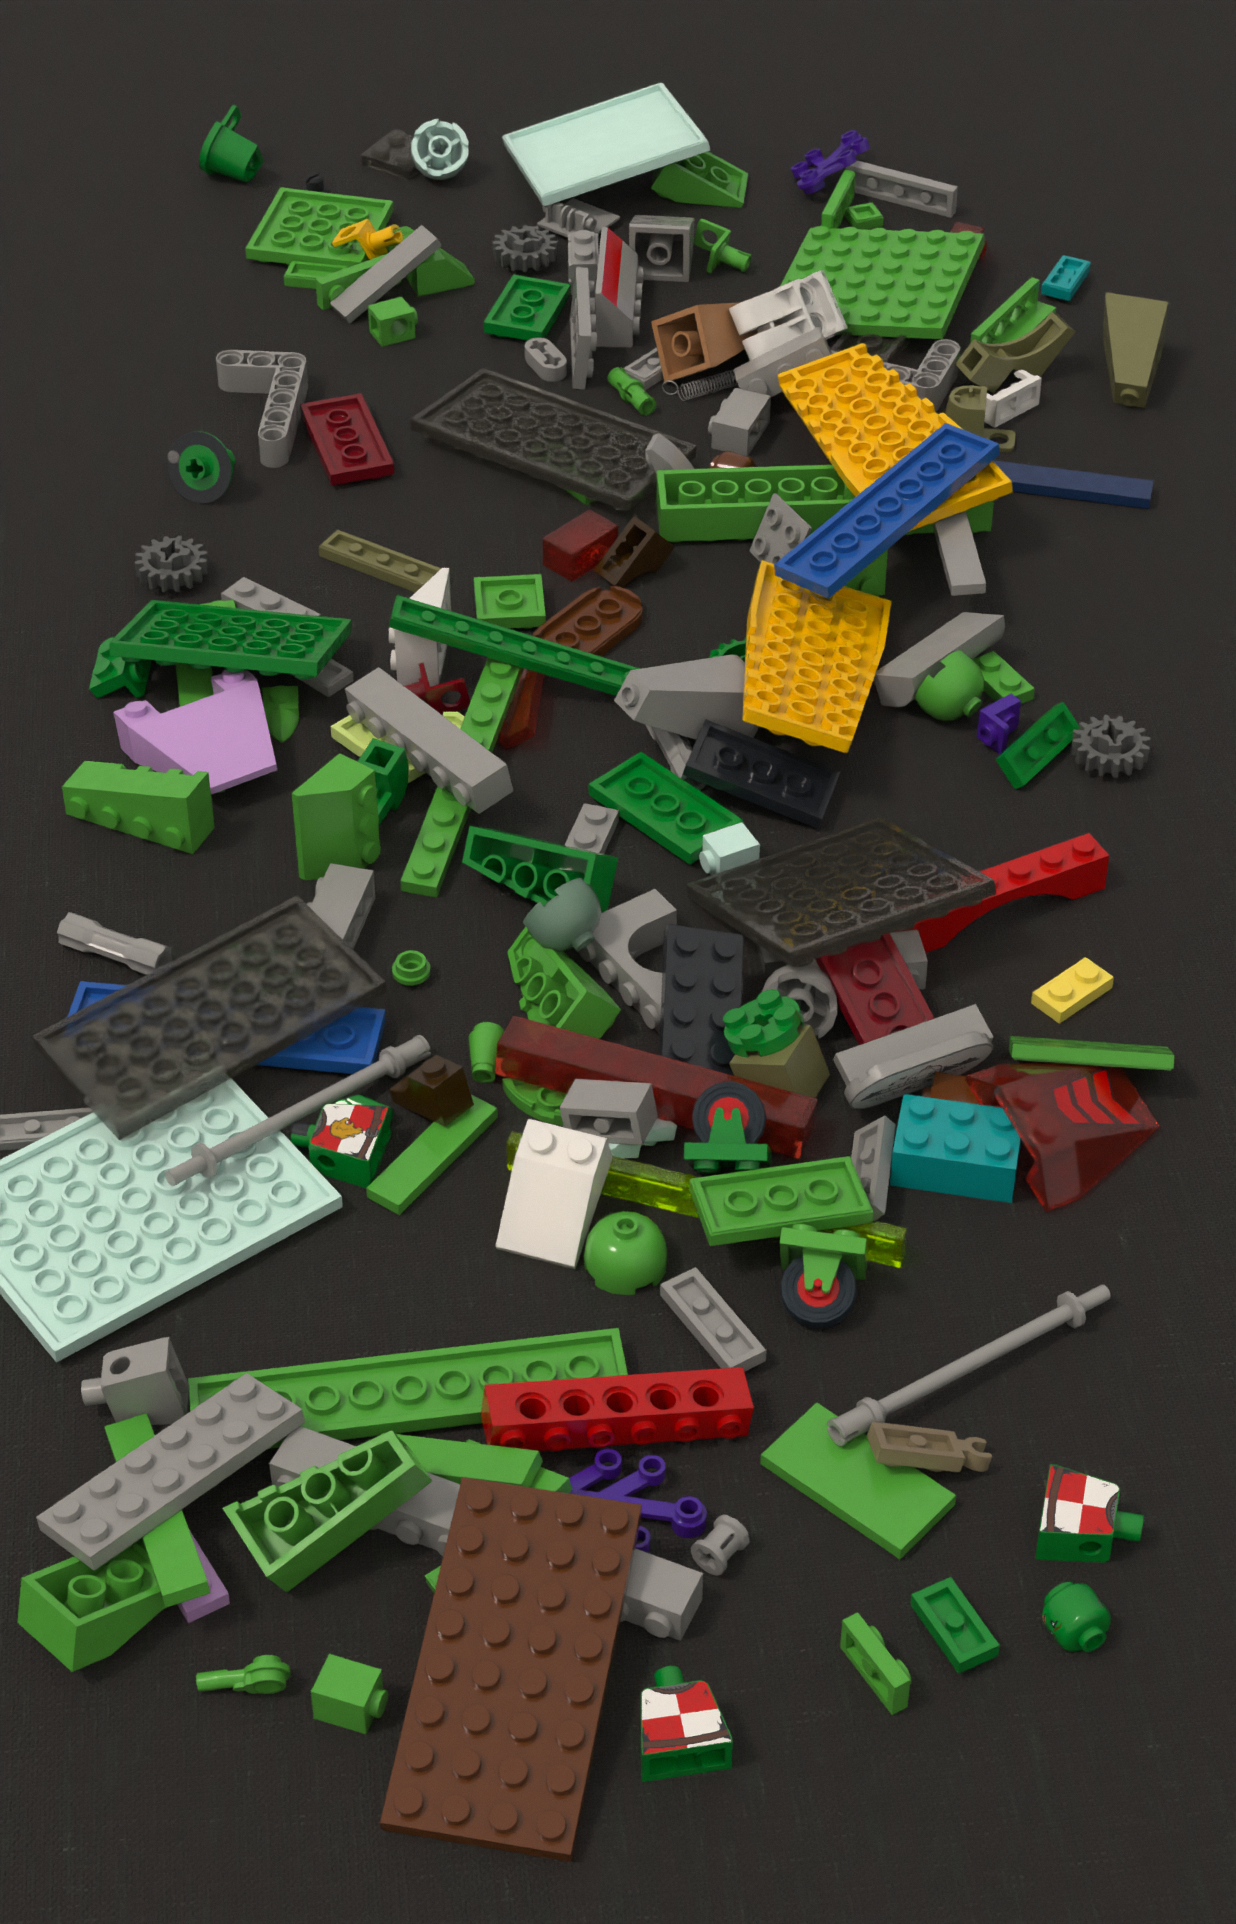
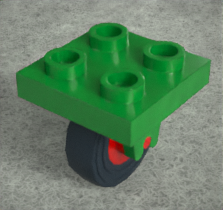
(729, 1124)

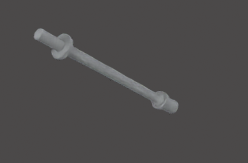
(391, 1063)
(1069, 1310)

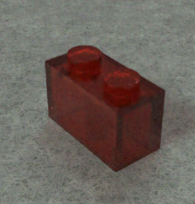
(579, 545)

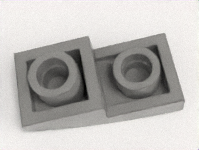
(664, 455)

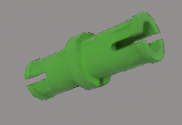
(632, 391)

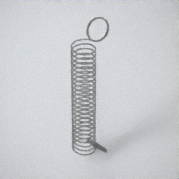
(706, 381)

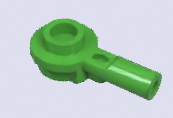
(262, 1676)

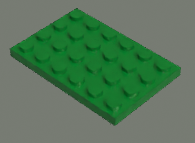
(231, 638)

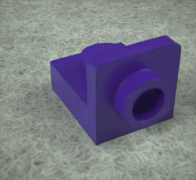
(998, 721)

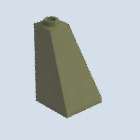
(1133, 345)

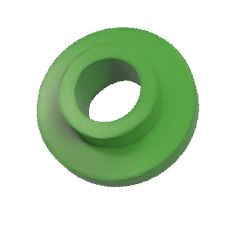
(411, 968)

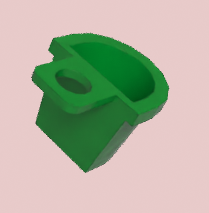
(230, 152)

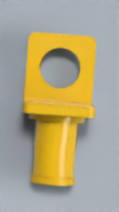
(372, 241)

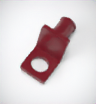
(433, 694)

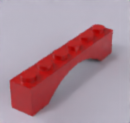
(1063, 870)

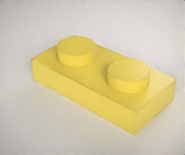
(1072, 990)

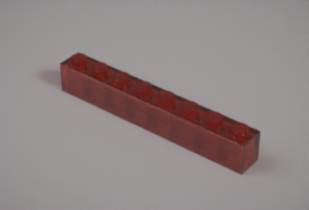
(557, 1057)

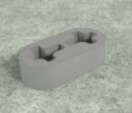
(545, 359)

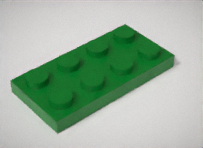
(661, 805)

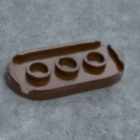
(594, 620)

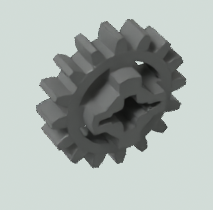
(525, 248)
(171, 563)
(1110, 746)

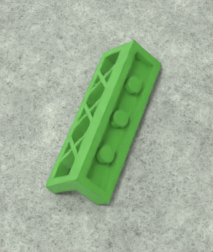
(1015, 316)

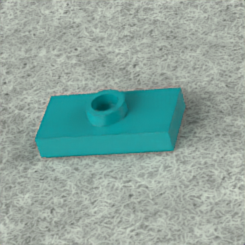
(1066, 278)

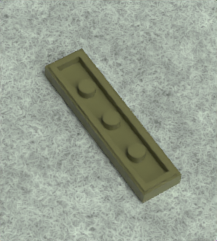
(377, 561)

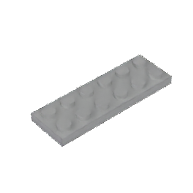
(170, 1471)

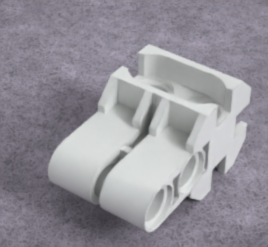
(788, 314)

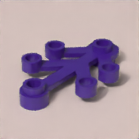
(813, 179)
(682, 1524)

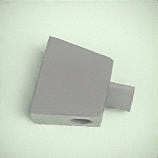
(141, 1382)

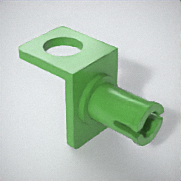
(721, 251)

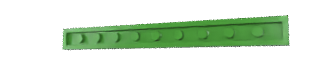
(446, 815)

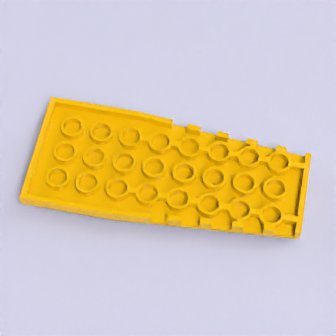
(873, 421)
(811, 659)

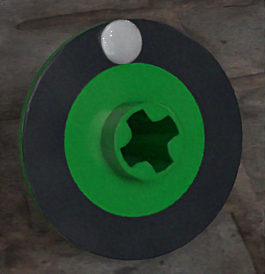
(200, 466)

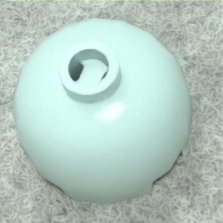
(439, 149)

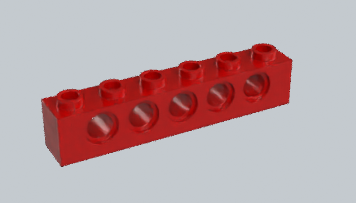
(617, 1410)

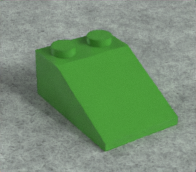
(702, 181)
(89, 1612)

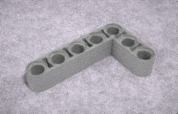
(934, 374)
(286, 383)

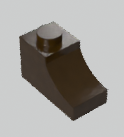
(634, 553)
(435, 1091)

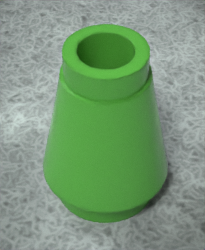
(483, 1051)

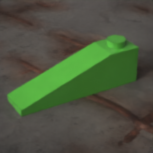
(437, 272)
(559, 990)

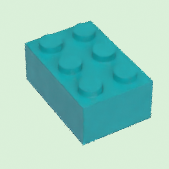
(955, 1149)

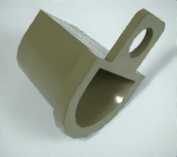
(967, 409)

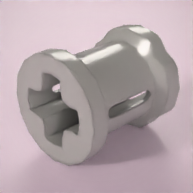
(720, 1545)

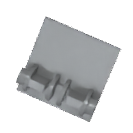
(575, 216)
(778, 532)

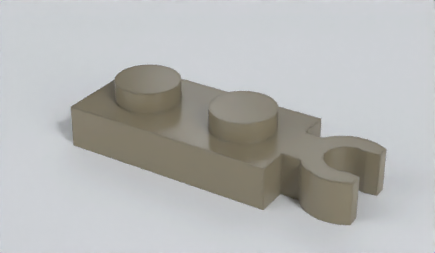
(926, 1448)

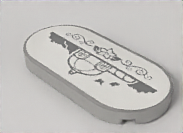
(917, 1069)

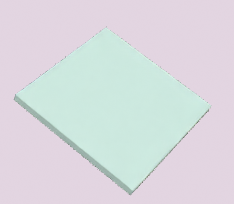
(604, 143)

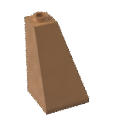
(696, 339)

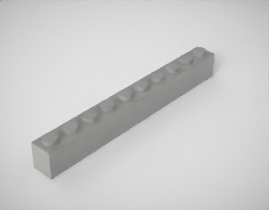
(658, 1592)

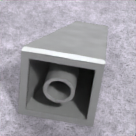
(686, 694)

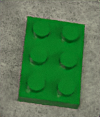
(527, 308)

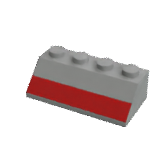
(617, 292)

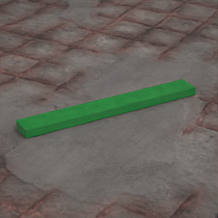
(508, 645)

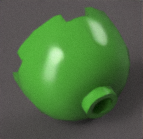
(953, 689)
(625, 1253)

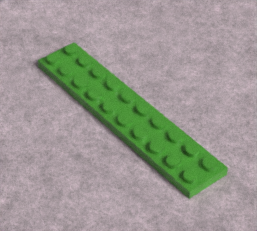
(423, 1386)

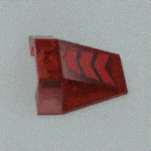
(1071, 1119)

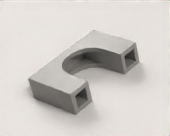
(620, 939)

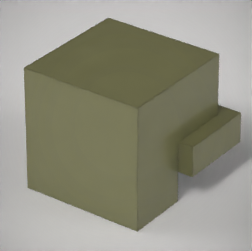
(795, 1068)

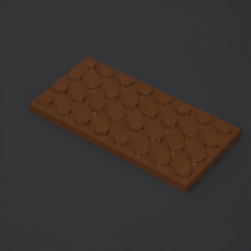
(513, 1670)

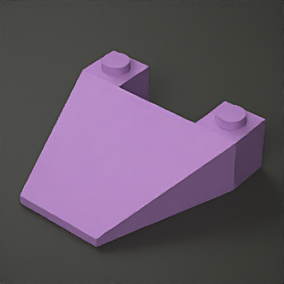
(212, 735)

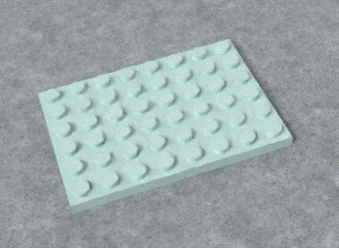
(105, 1237)

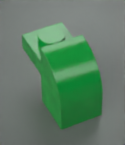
(390, 774)

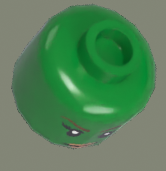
(1076, 1617)

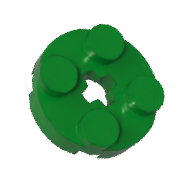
(763, 1024)

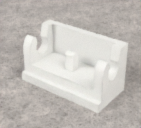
(1013, 400)

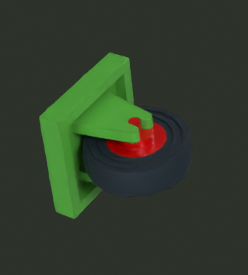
(820, 1273)

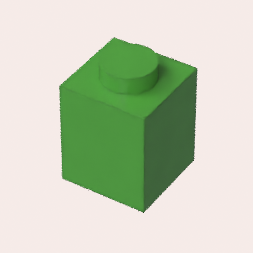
(348, 1694)

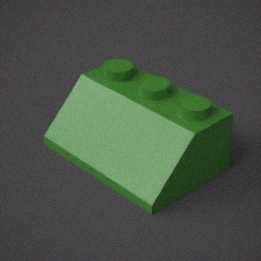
(336, 818)

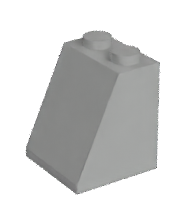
(663, 246)

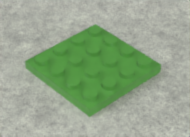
(305, 223)

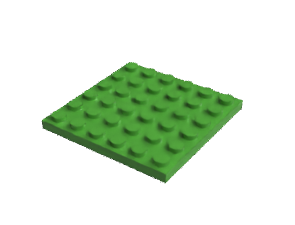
(891, 278)

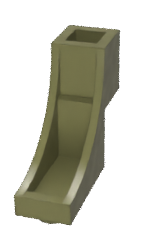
(1033, 352)

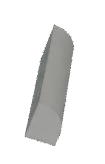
(967, 632)

